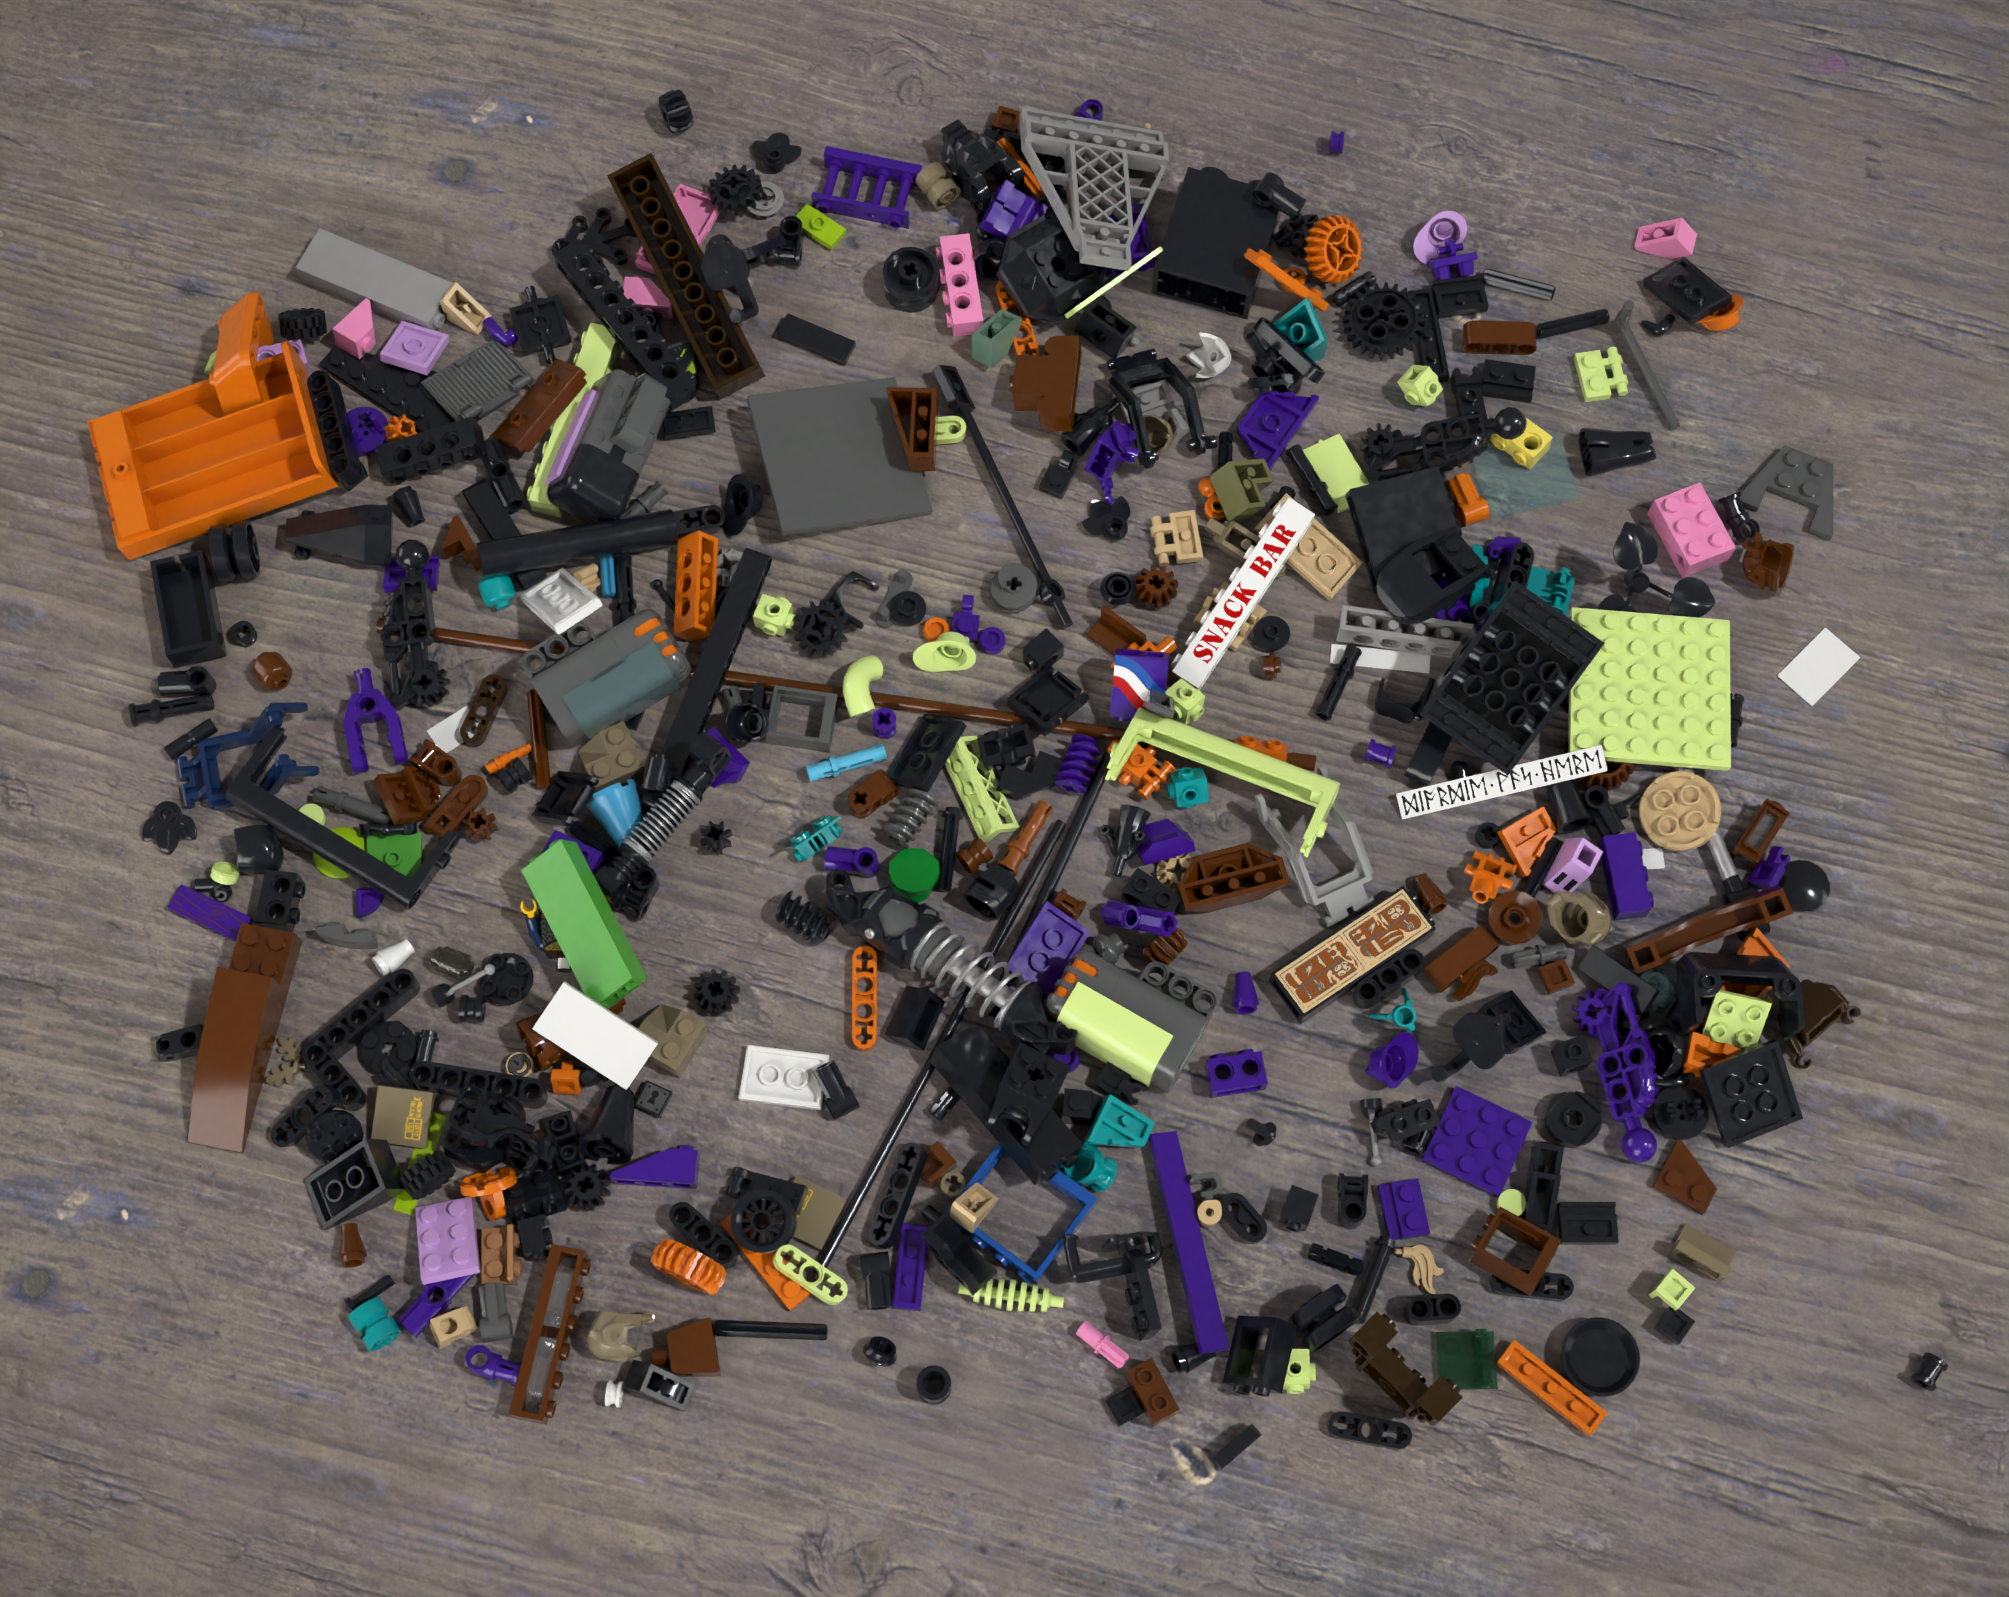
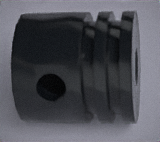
(934, 1385)

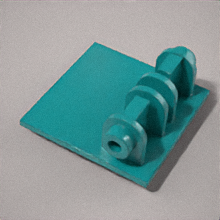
(1552, 586)
(821, 825)

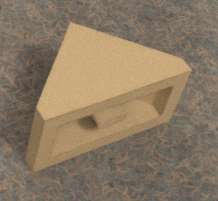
(463, 309)
(972, 1206)

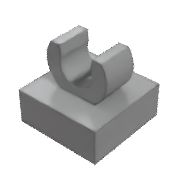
(1177, 423)

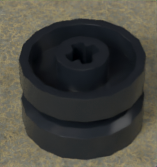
(910, 279)
(234, 551)
(1322, 1315)

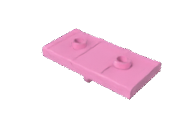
(698, 213)

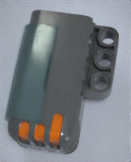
(606, 676)

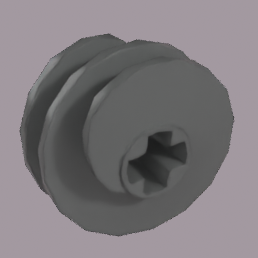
(1014, 576)

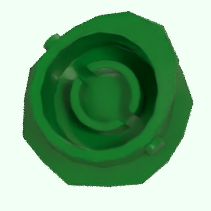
(914, 873)

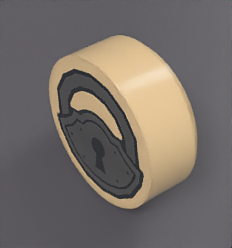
(520, 1064)

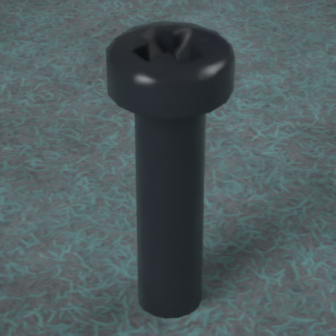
(370, 1293)

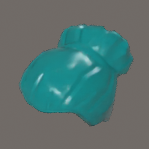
(1093, 1169)

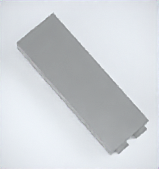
(362, 273)

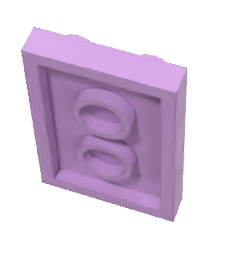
(447, 1240)

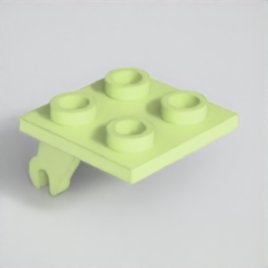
(1736, 1019)

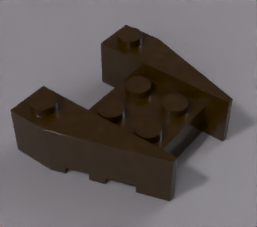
(1400, 1383)

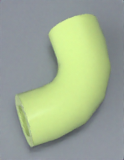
(857, 683)

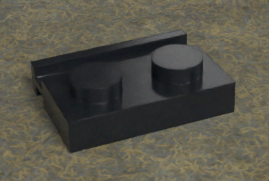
(1460, 296)
(1508, 381)
(1587, 1223)

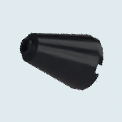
(610, 1128)

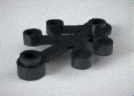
(596, 240)

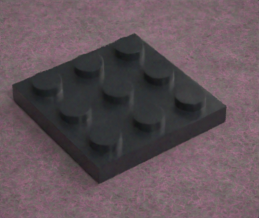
(1750, 1093)

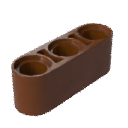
(1499, 337)
(1460, 958)

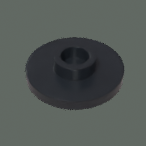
(907, 608)
(1271, 633)

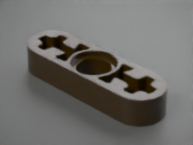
(497, 696)

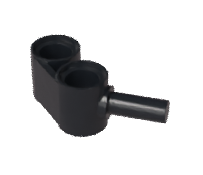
(1270, 363)

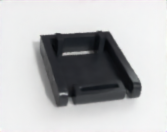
(1051, 698)
(576, 793)

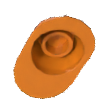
(1726, 316)

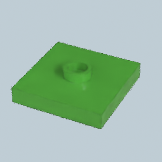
(398, 851)

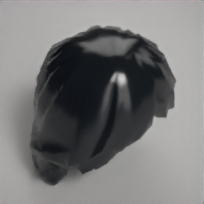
(1668, 1049)

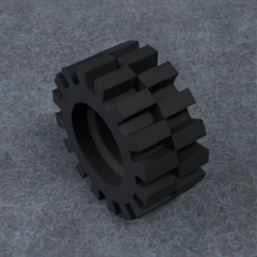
(302, 323)
(427, 1175)

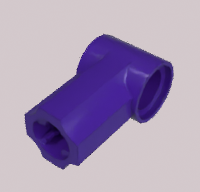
(850, 860)

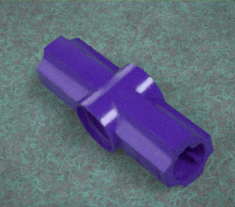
(1139, 918)
(422, 1310)

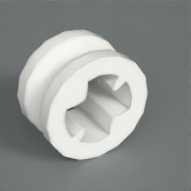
(614, 1394)

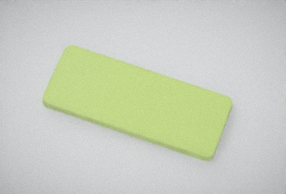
(1113, 282)

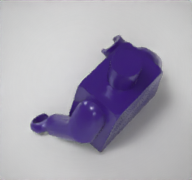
(1109, 453)

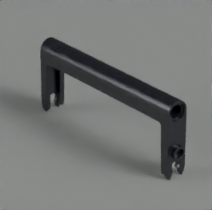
(325, 842)

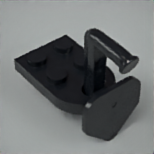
(728, 266)
(1490, 1033)
(1132, 1265)

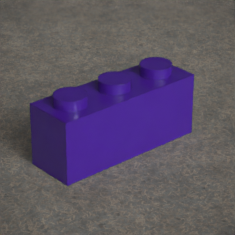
(1625, 876)

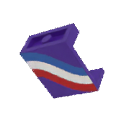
(1133, 677)

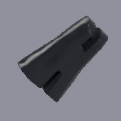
(1611, 450)

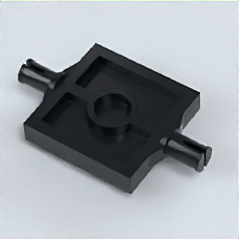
(540, 324)

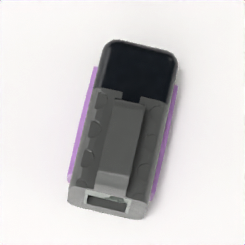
(607, 446)

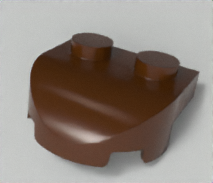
(408, 795)

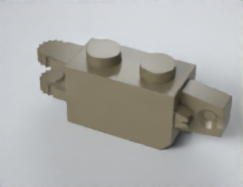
(1234, 540)

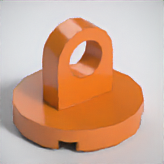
(490, 1188)

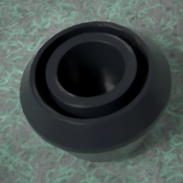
(1117, 588)

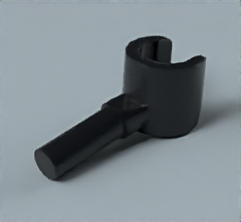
(1621, 807)

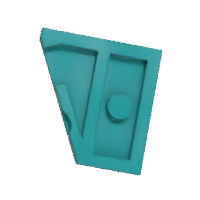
(1119, 1125)

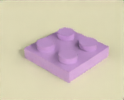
(414, 348)

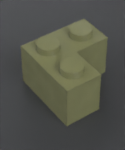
(1239, 487)

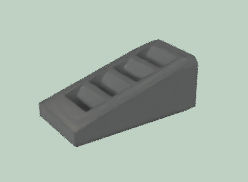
(1159, 703)

